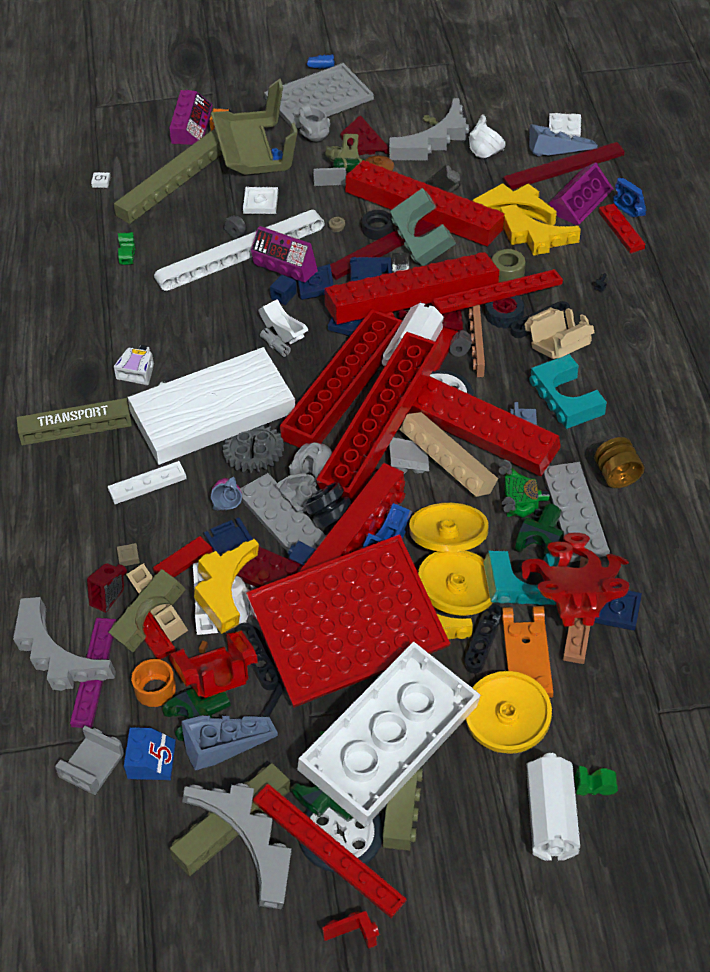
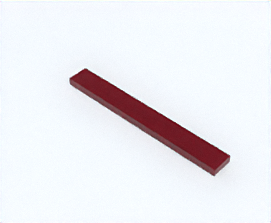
(563, 166)
(378, 248)

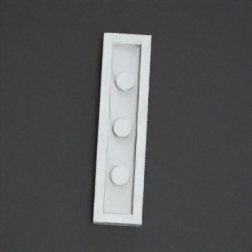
(146, 482)

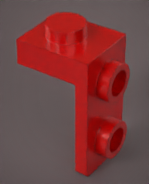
(353, 922)

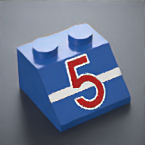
(149, 755)

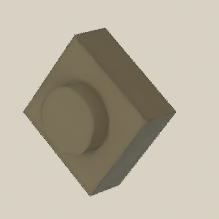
(128, 554)

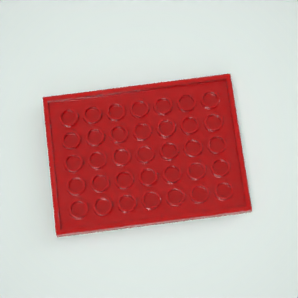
(346, 619)

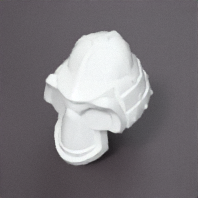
(484, 140)

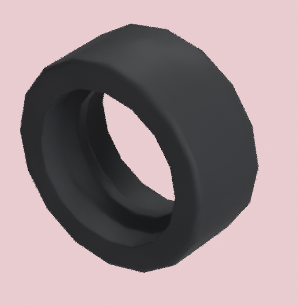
(377, 216)

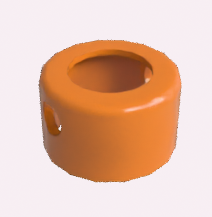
(153, 670)

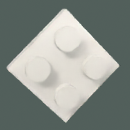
(566, 123)
(260, 200)

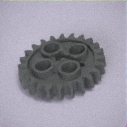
(266, 449)

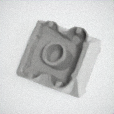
(408, 456)
(297, 489)

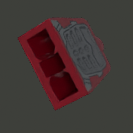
(105, 586)

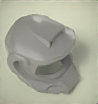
(312, 130)
(316, 458)

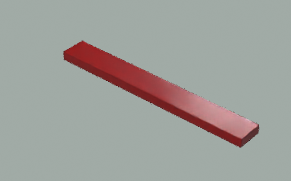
(497, 291)
(330, 851)

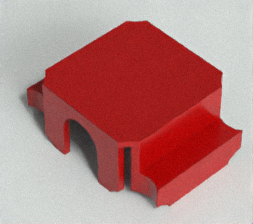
(216, 669)

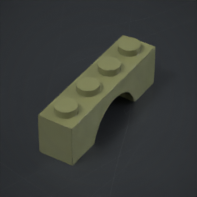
(161, 590)

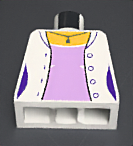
(135, 365)

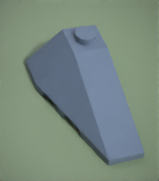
(549, 143)
(216, 740)

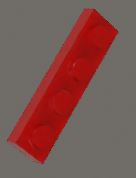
(622, 228)

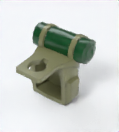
(344, 156)

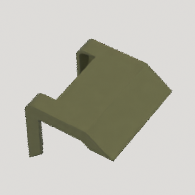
(245, 141)

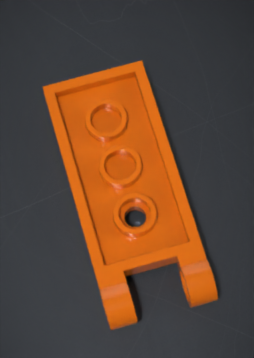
(529, 657)

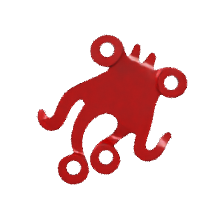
(578, 590)

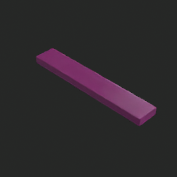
(90, 690)

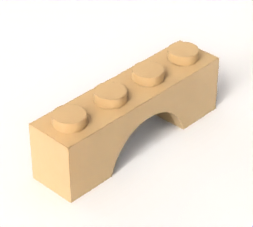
(164, 613)

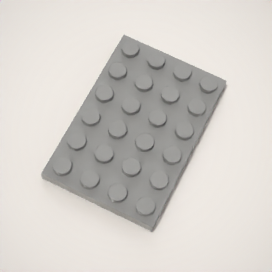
(329, 89)

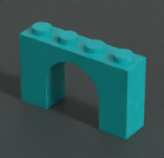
(569, 410)
(506, 587)

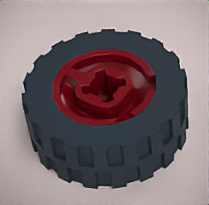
(504, 311)

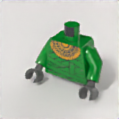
(520, 492)

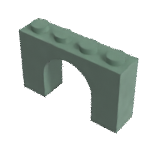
(406, 217)

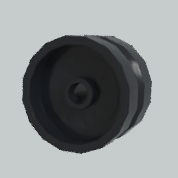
(327, 504)

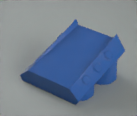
(629, 198)

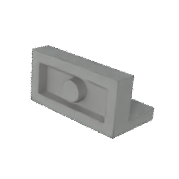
(329, 176)

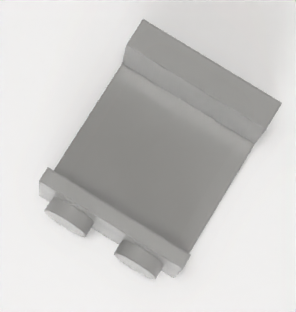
(91, 761)

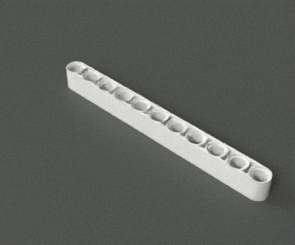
(232, 252)

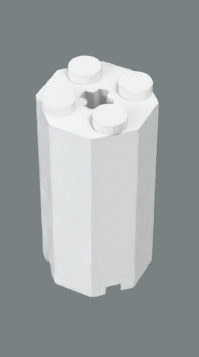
(419, 321)
(552, 808)

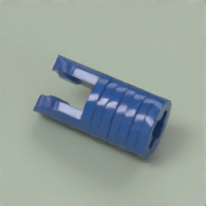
(321, 61)

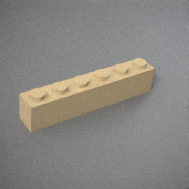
(449, 454)

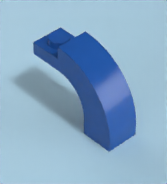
(393, 525)

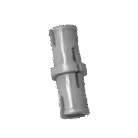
(275, 342)

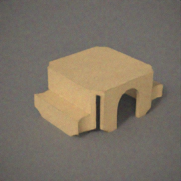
(551, 335)

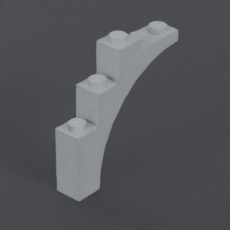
(436, 138)
(46, 655)
(255, 830)

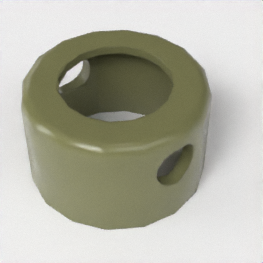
(512, 258)

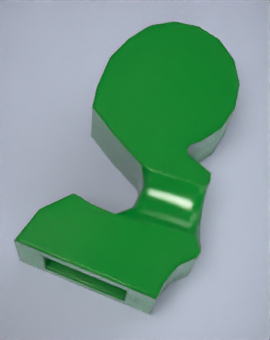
(127, 248)
(601, 781)

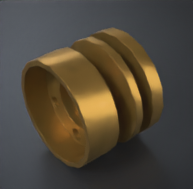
(619, 462)

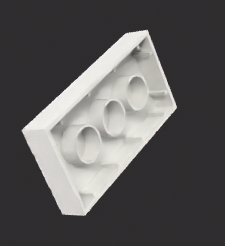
(211, 405)
(388, 733)

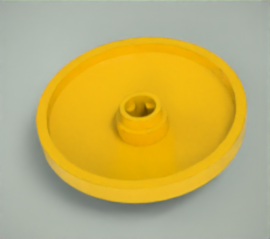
(448, 527)
(456, 582)
(510, 712)

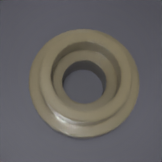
(337, 224)

